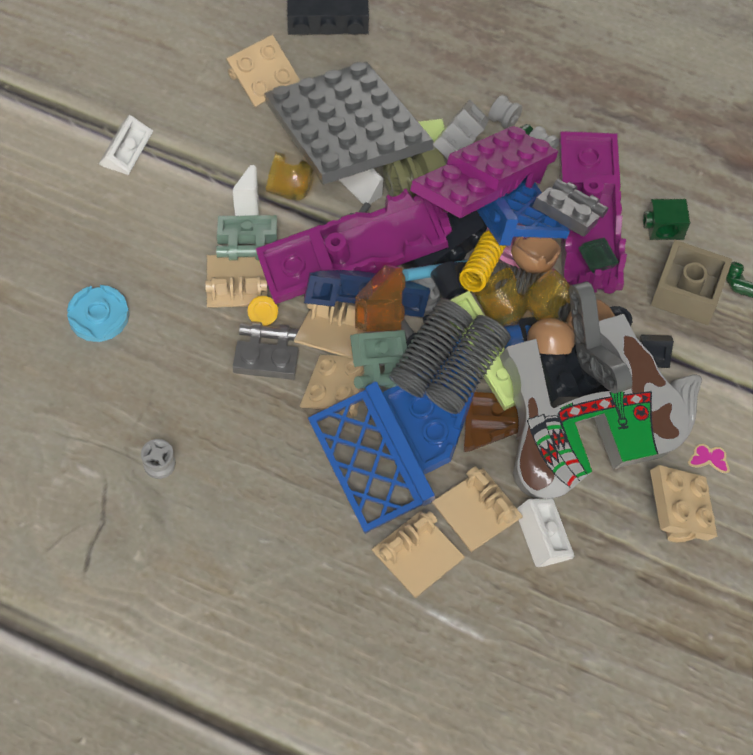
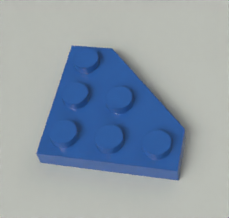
(427, 427)

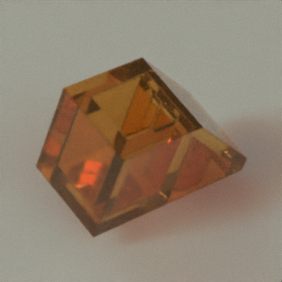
(380, 301)

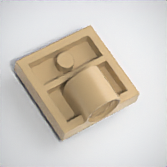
(683, 504)

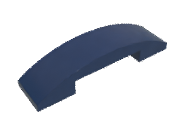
(344, 285)

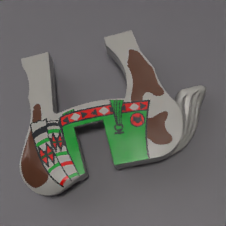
(632, 423)

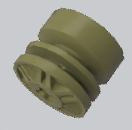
(401, 173)

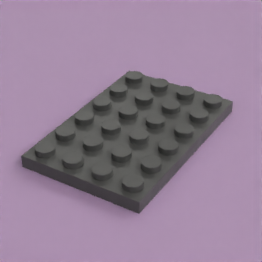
(347, 122)

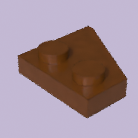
(488, 421)

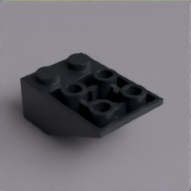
(566, 378)

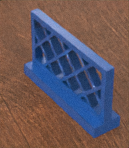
(503, 220)
(396, 444)

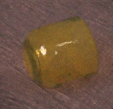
(288, 180)
(547, 295)
(504, 303)

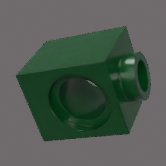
(667, 219)

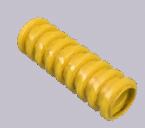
(481, 263)

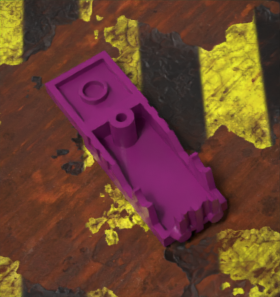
(593, 166)
(486, 171)
(356, 242)

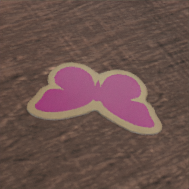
(715, 457)

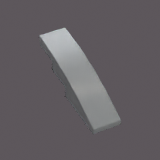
(461, 129)

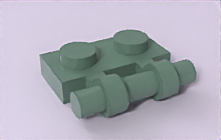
(244, 230)
(376, 349)

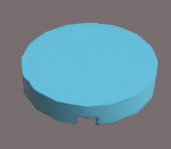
(98, 313)

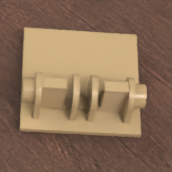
(261, 69)
(234, 281)
(329, 329)
(332, 383)
(477, 509)
(418, 553)

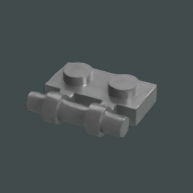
(570, 207)
(266, 359)

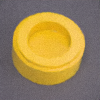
(263, 310)

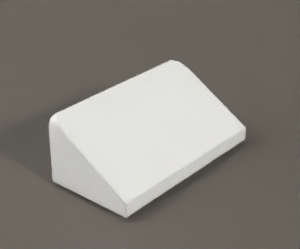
(126, 146)
(365, 185)
(246, 194)
(544, 532)

